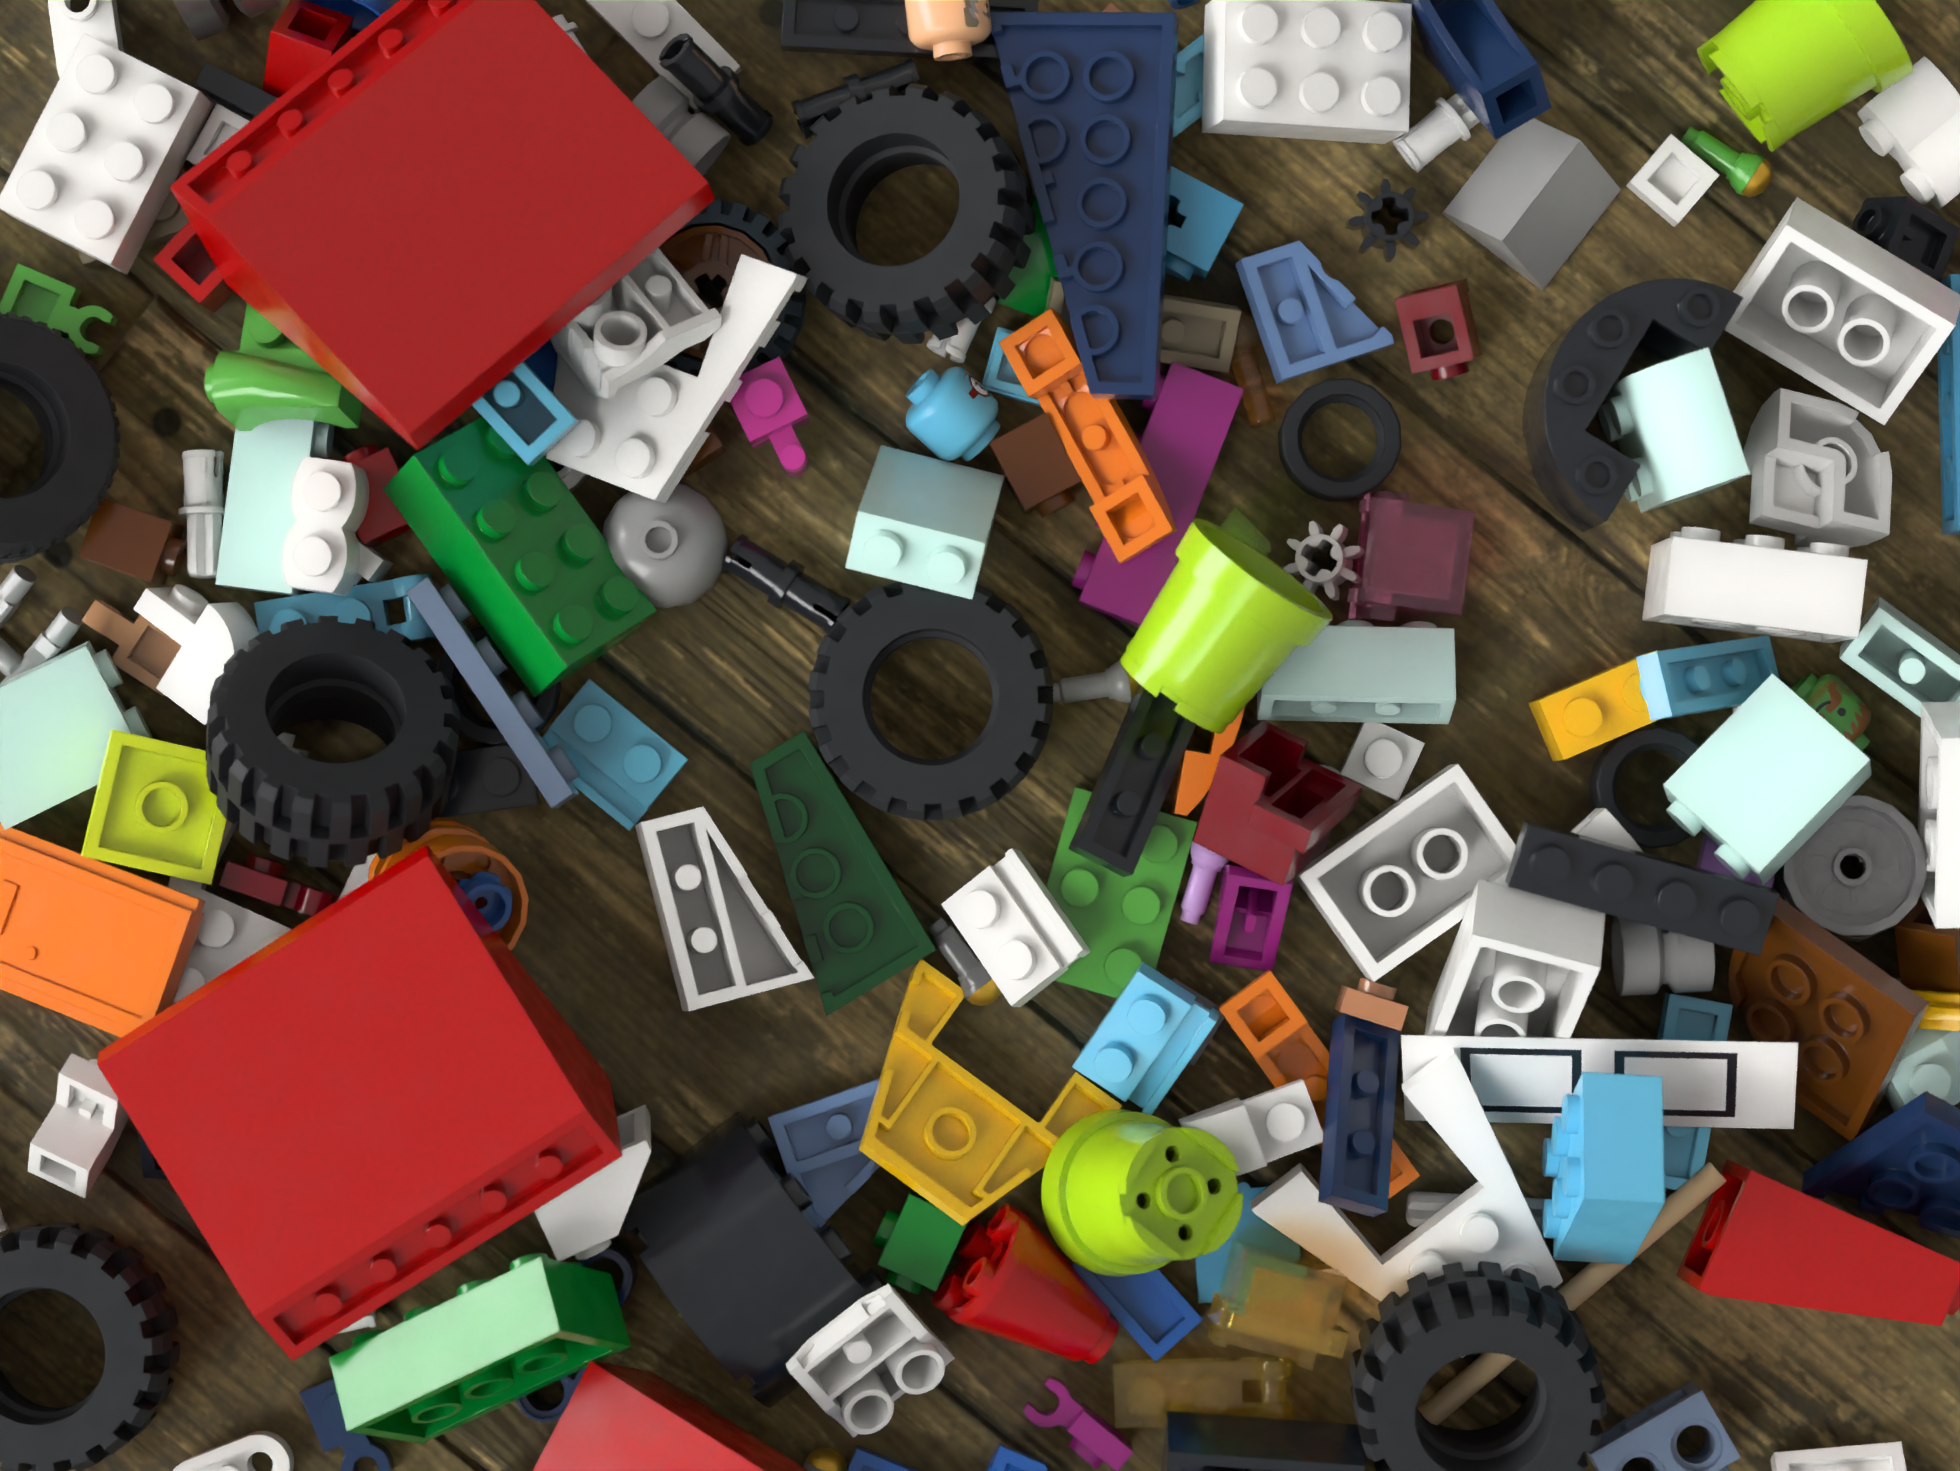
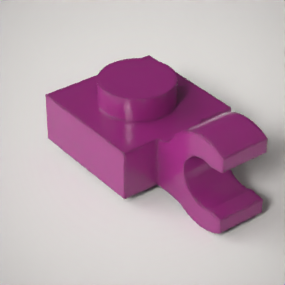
(1093, 1436)

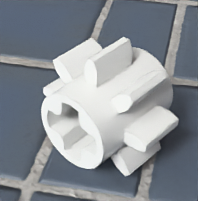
(1339, 552)

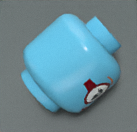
(952, 413)

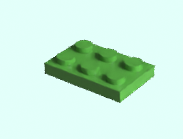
(1118, 915)

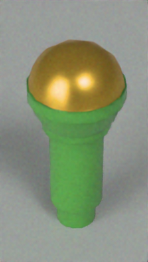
(1746, 172)

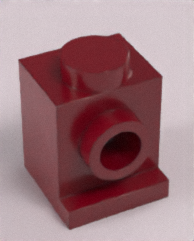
(1417, 316)

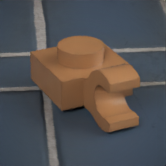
(143, 647)

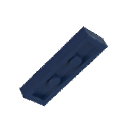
(1359, 1116)

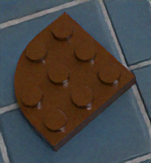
(1836, 1006)

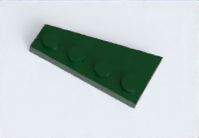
(841, 889)

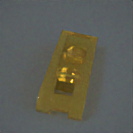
(1206, 1385)

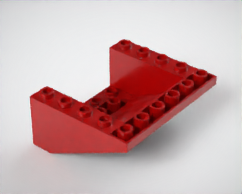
(438, 203)
(364, 1102)

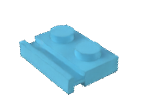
(617, 755)
(1146, 1039)

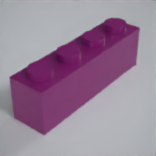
(1182, 449)

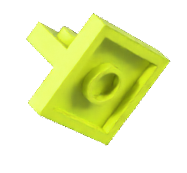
(155, 809)

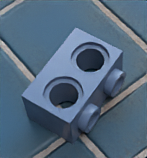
(1655, 1431)

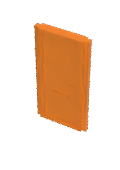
(90, 934)

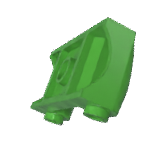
(275, 382)

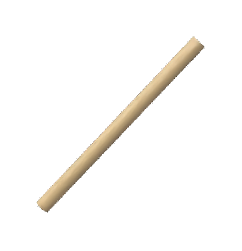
(1575, 1292)

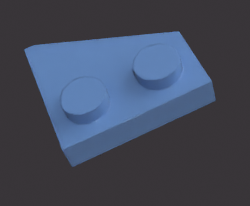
(1304, 313)
(822, 1146)

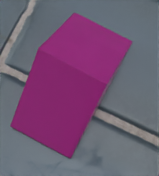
(1248, 919)

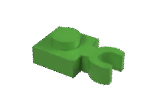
(54, 304)

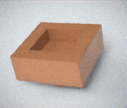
(1372, 1003)

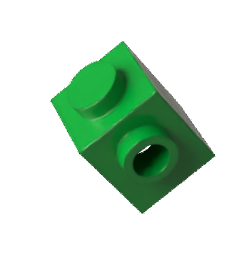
(917, 1244)

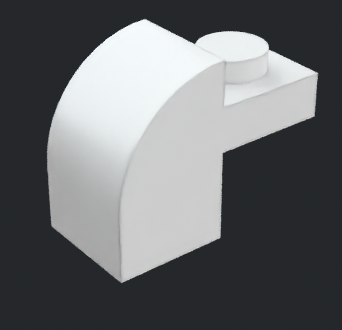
(207, 639)
(1262, 1125)
(79, 1128)

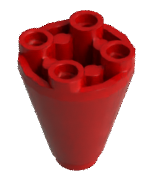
(1024, 1291)

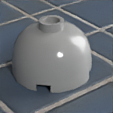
(668, 547)

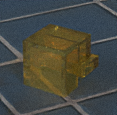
(1278, 1305)

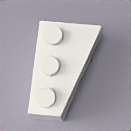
(711, 915)

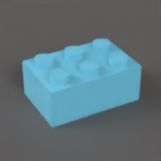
(1605, 1168)

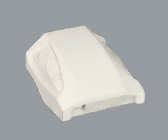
(634, 327)
(869, 1361)

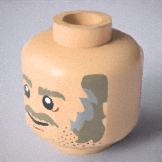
(948, 26)

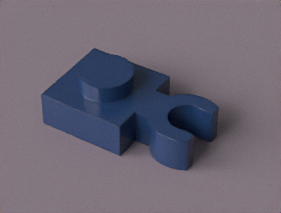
(328, 1422)

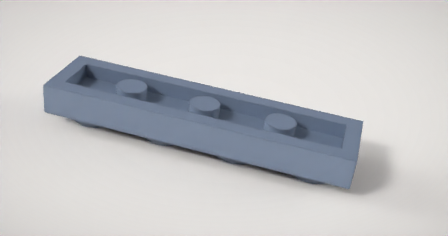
(480, 667)

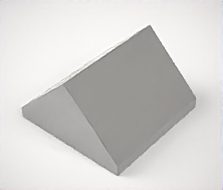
(1533, 199)

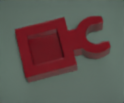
(265, 881)

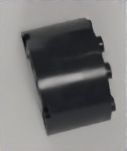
(1578, 370)
(744, 1254)

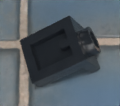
(1908, 232)

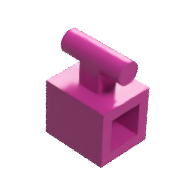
(771, 412)

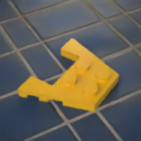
(945, 1126)

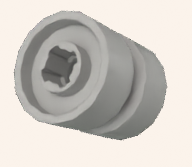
(693, 135)
(1651, 956)

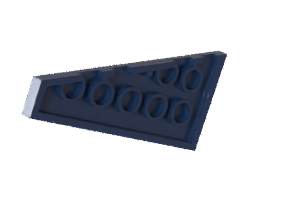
(1098, 147)
(1901, 1165)

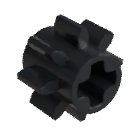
(1399, 207)

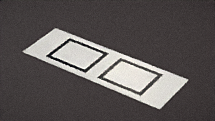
(1701, 1080)

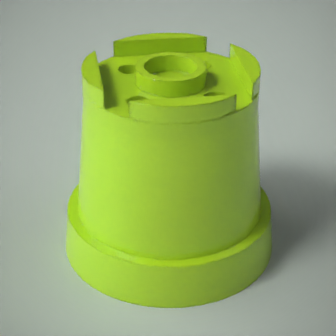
(1803, 61)
(1221, 627)
(1113, 1158)

